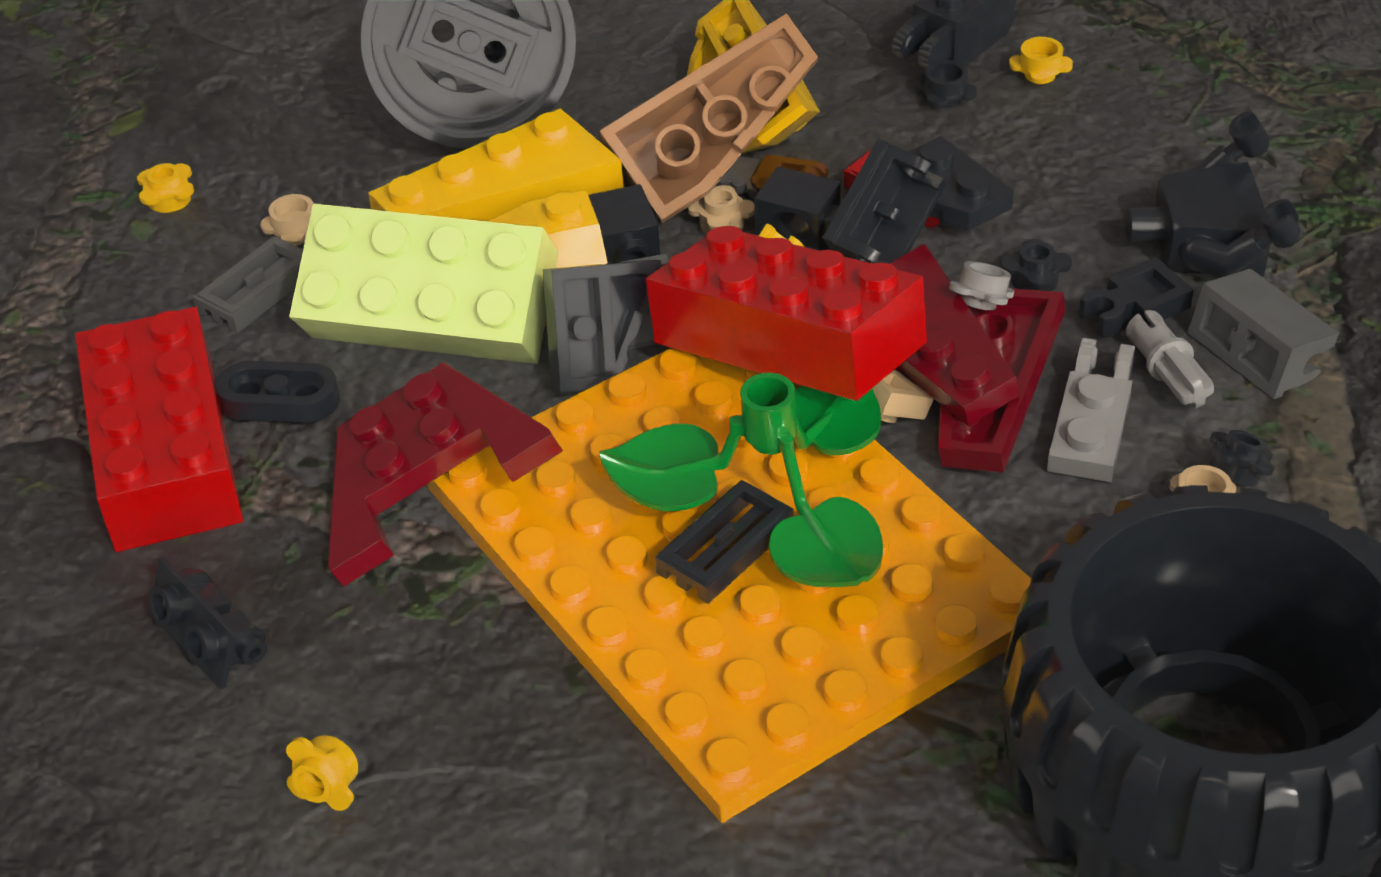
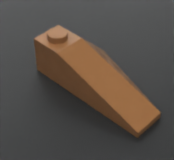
(702, 124)

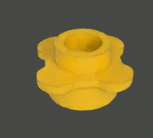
(1041, 60)
(166, 187)
(322, 770)

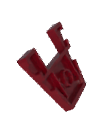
(409, 443)

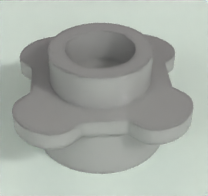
(983, 285)

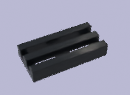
(734, 545)

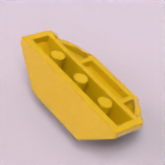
(723, 29)

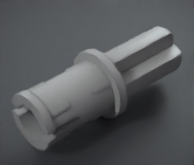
(1170, 359)

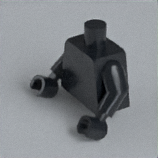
(1213, 212)

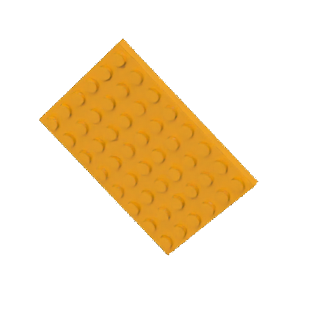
(770, 667)

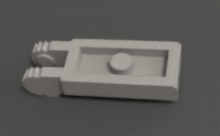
(1092, 416)

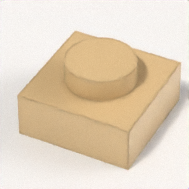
(901, 398)

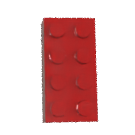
(788, 310)
(156, 430)

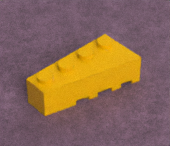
(505, 172)

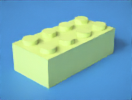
(424, 283)

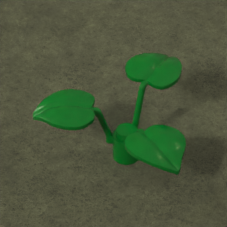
(820, 547)

